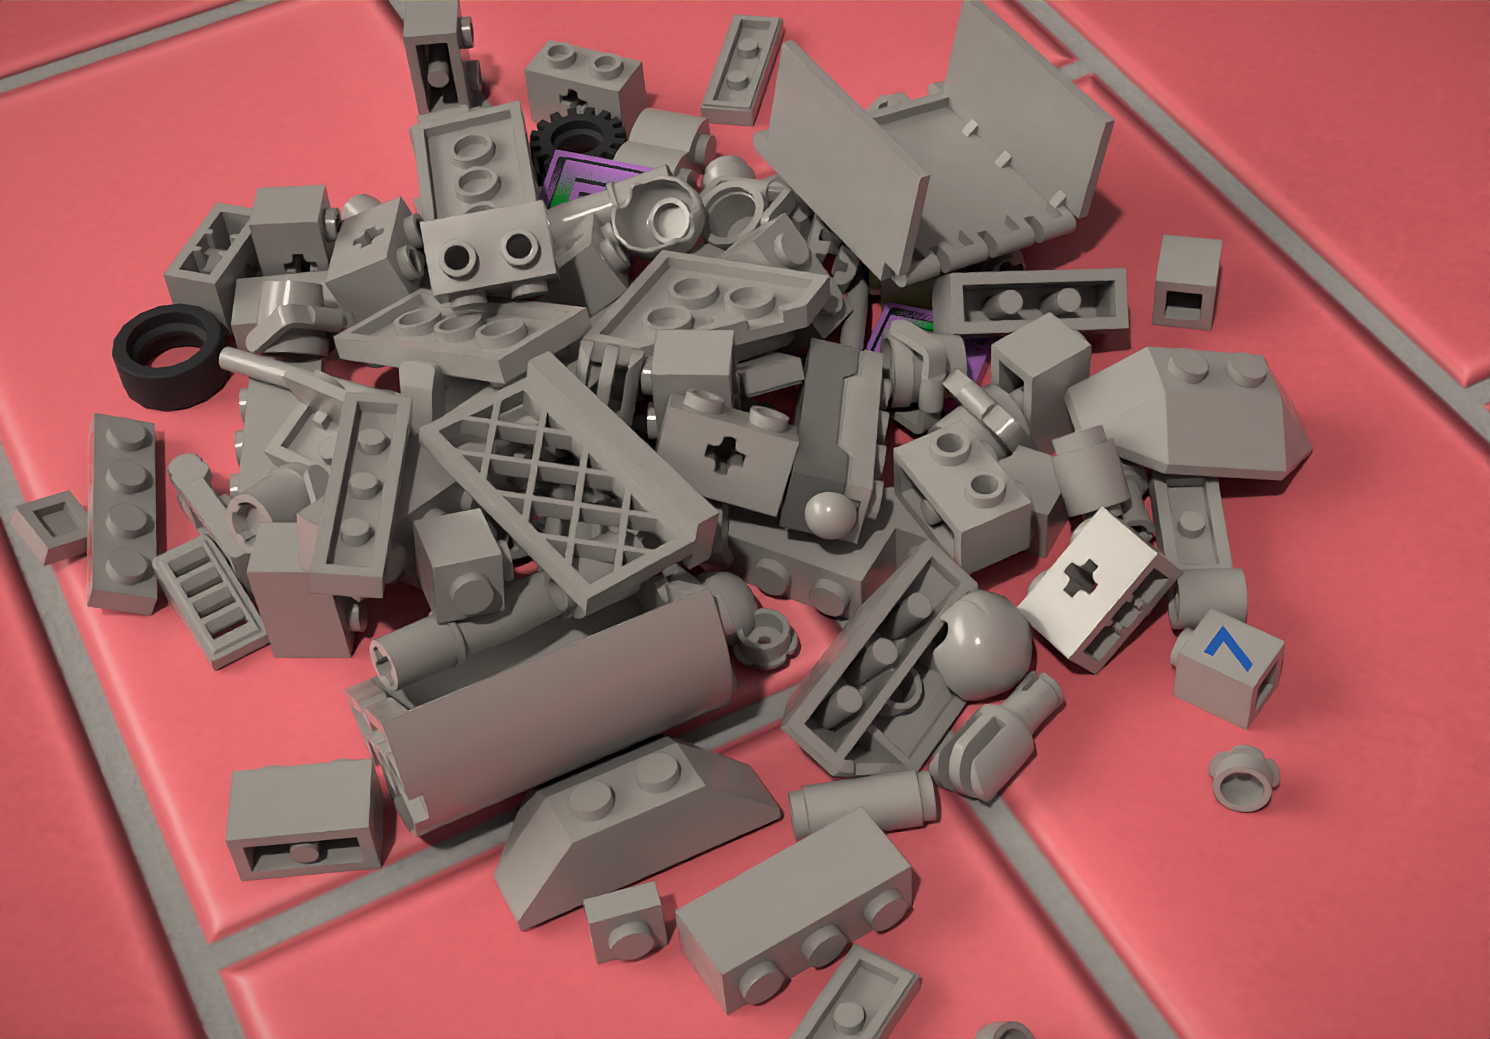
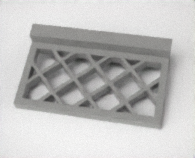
(609, 459)

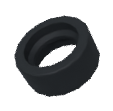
(160, 330)

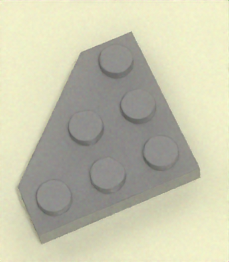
(708, 294)

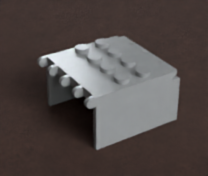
(944, 176)

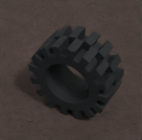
(575, 133)

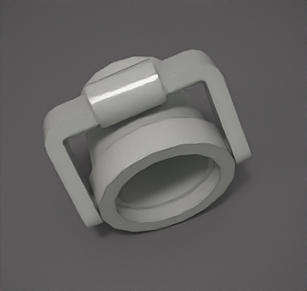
(740, 206)
(295, 322)
(918, 367)
(987, 413)
(274, 499)

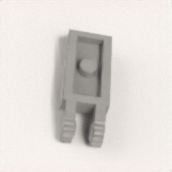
(208, 511)

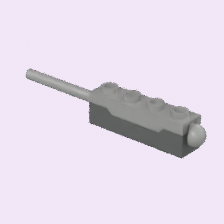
(839, 431)

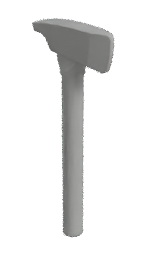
(417, 379)

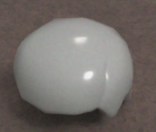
(659, 217)
(984, 646)

